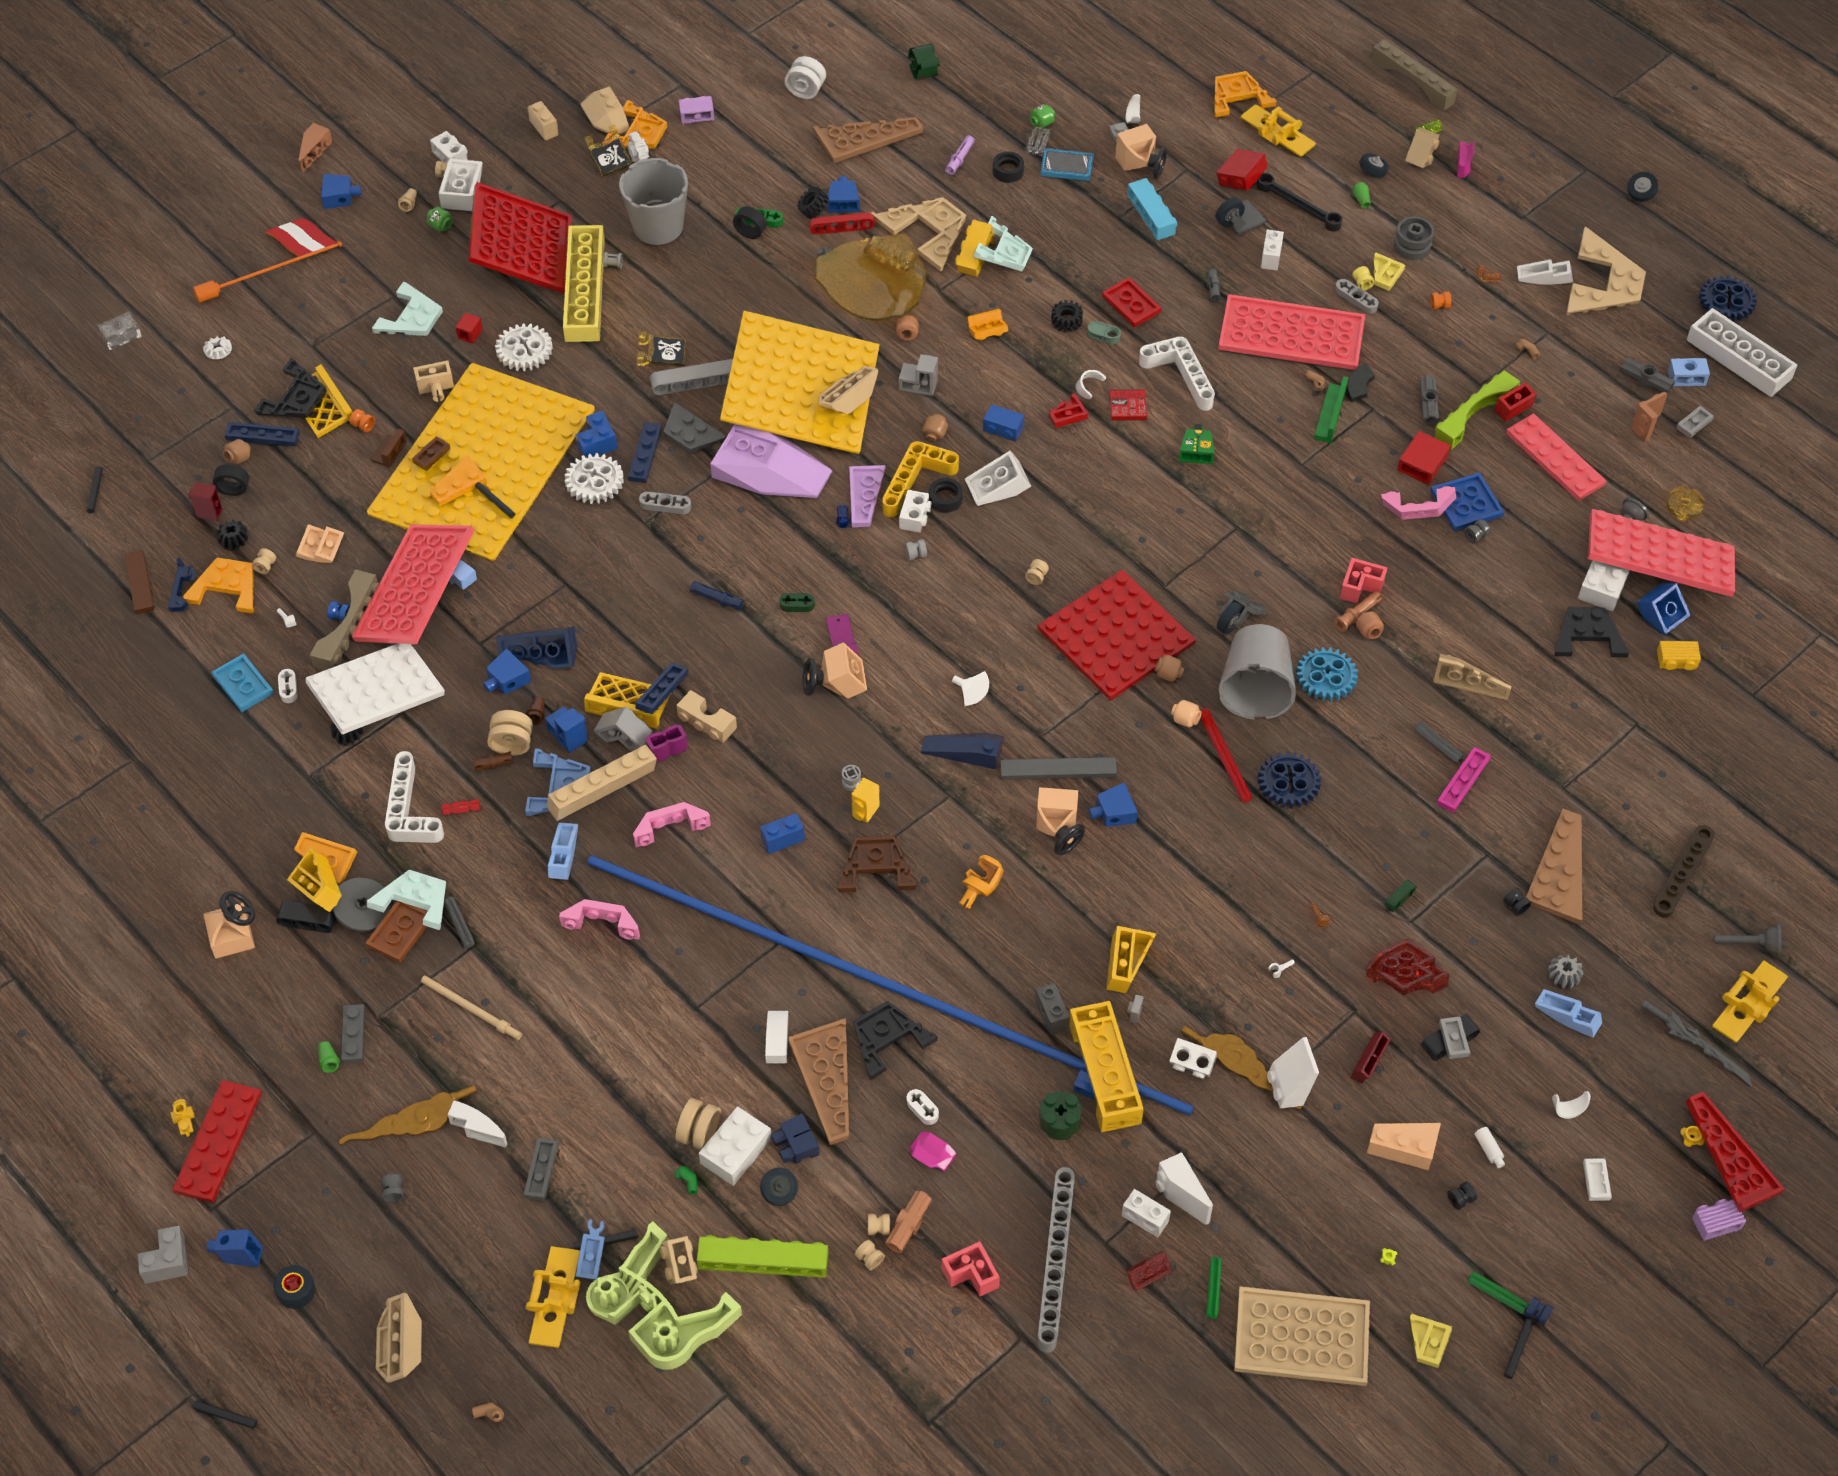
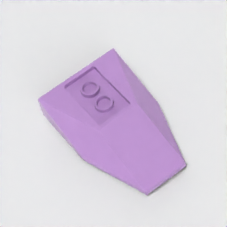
(768, 464)

